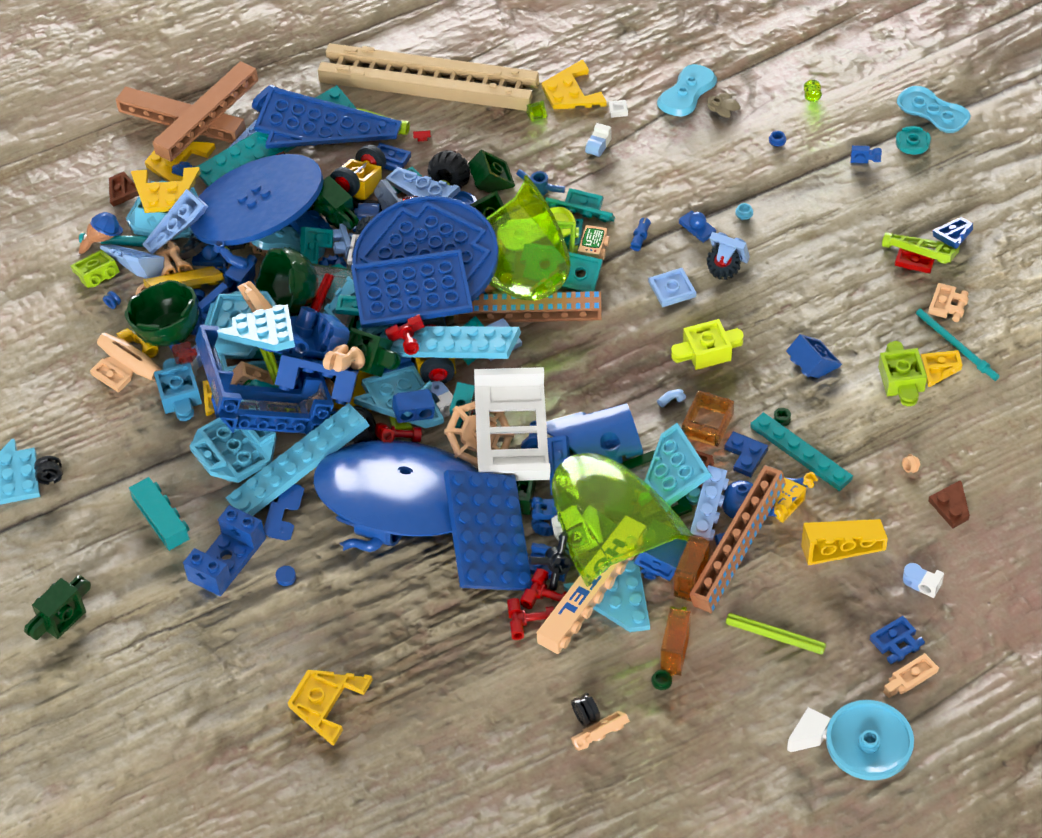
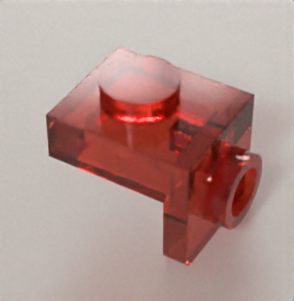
(184, 353)

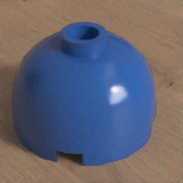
(734, 496)

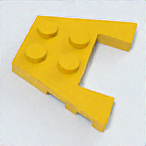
(565, 92)
(163, 167)
(162, 195)
(318, 695)

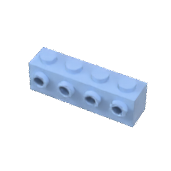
(707, 504)

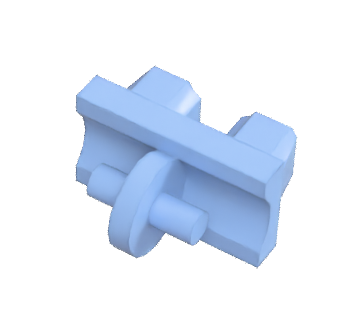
(344, 239)

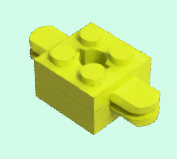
(704, 336)

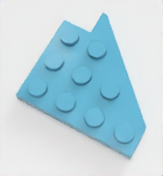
(382, 389)

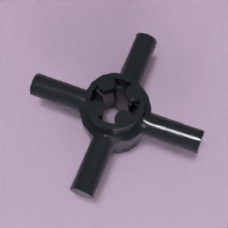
(556, 560)

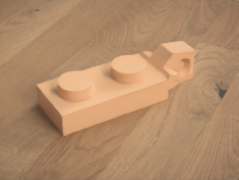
(910, 675)
(598, 730)

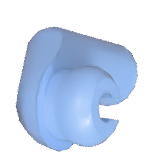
(670, 395)

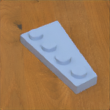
(415, 185)

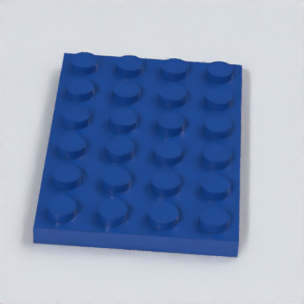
(411, 286)
(487, 531)

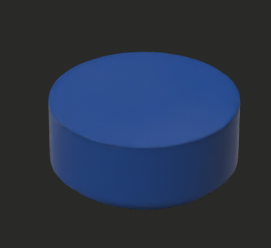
(285, 575)

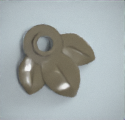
(723, 104)

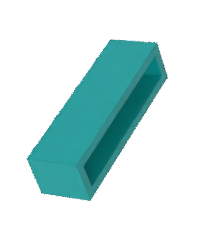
(159, 513)

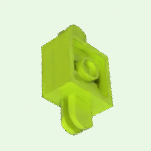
(902, 373)

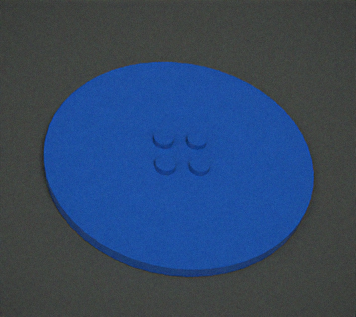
(258, 199)
(428, 227)

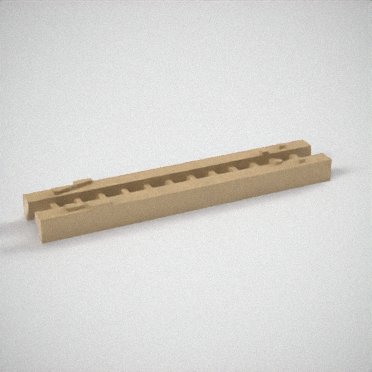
(426, 86)

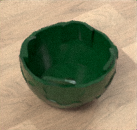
(288, 279)
(163, 313)

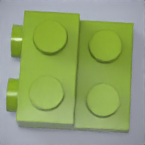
(95, 268)

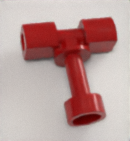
(406, 332)
(388, 435)
(539, 590)
(520, 618)

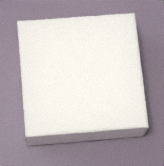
(618, 108)

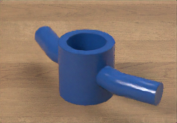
(540, 180)

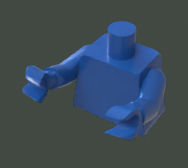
(241, 268)

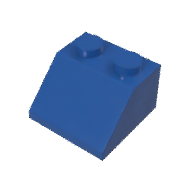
(812, 356)

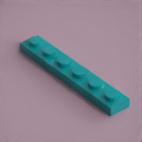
(801, 451)

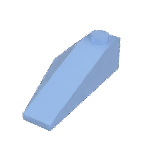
(179, 217)
(138, 262)

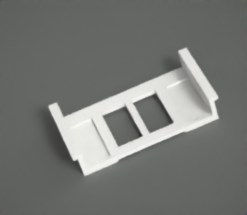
(511, 391)

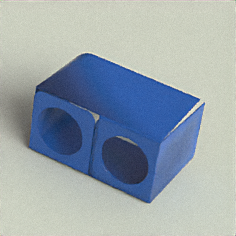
(417, 402)

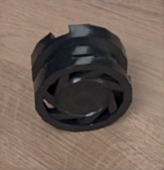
(48, 470)
(585, 709)

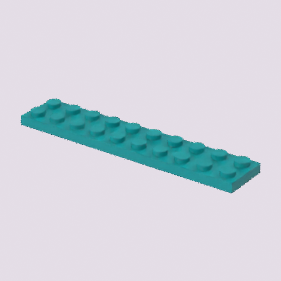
(254, 146)

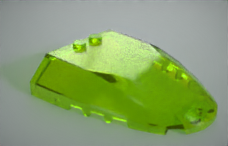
(530, 247)
(609, 513)

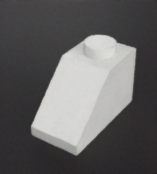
(809, 731)

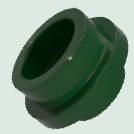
(661, 680)

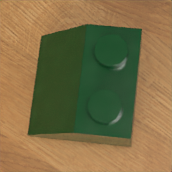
(490, 172)

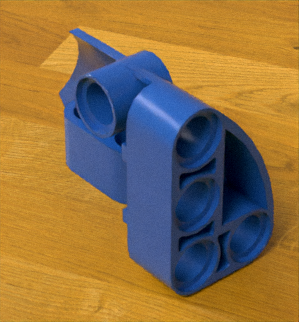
(315, 334)
(603, 432)

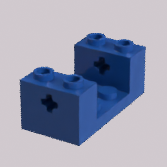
(289, 373)
(239, 537)

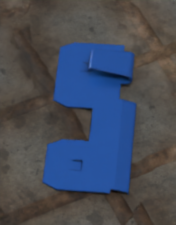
(274, 525)

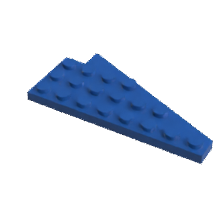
(307, 121)

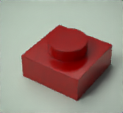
(422, 135)

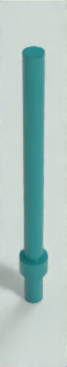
(982, 365)

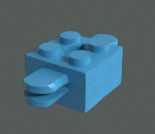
(178, 389)

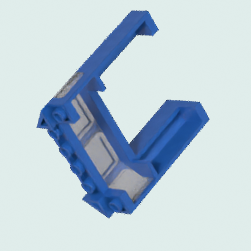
(263, 407)

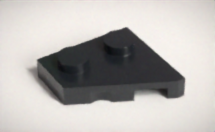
(192, 248)

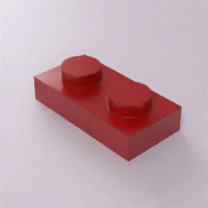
(914, 261)

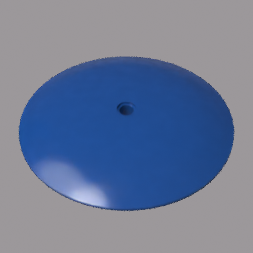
(389, 486)

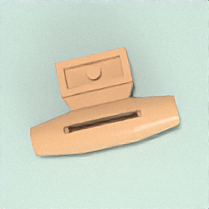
(123, 362)

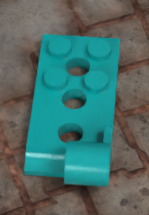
(590, 265)

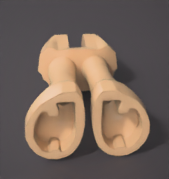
(172, 253)
(342, 358)

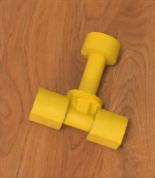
(129, 336)

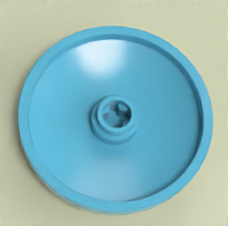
(869, 740)

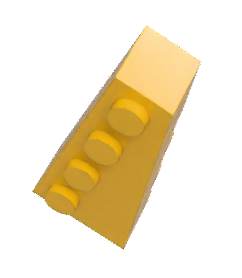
(842, 539)

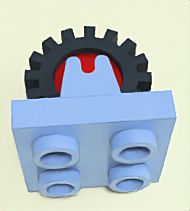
(726, 255)

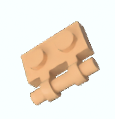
(943, 299)

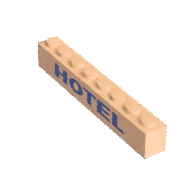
(575, 607)

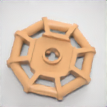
(468, 432)

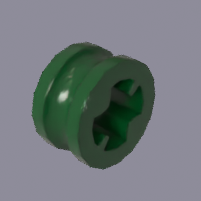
(782, 412)

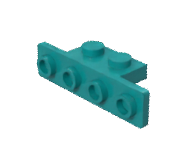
(583, 203)

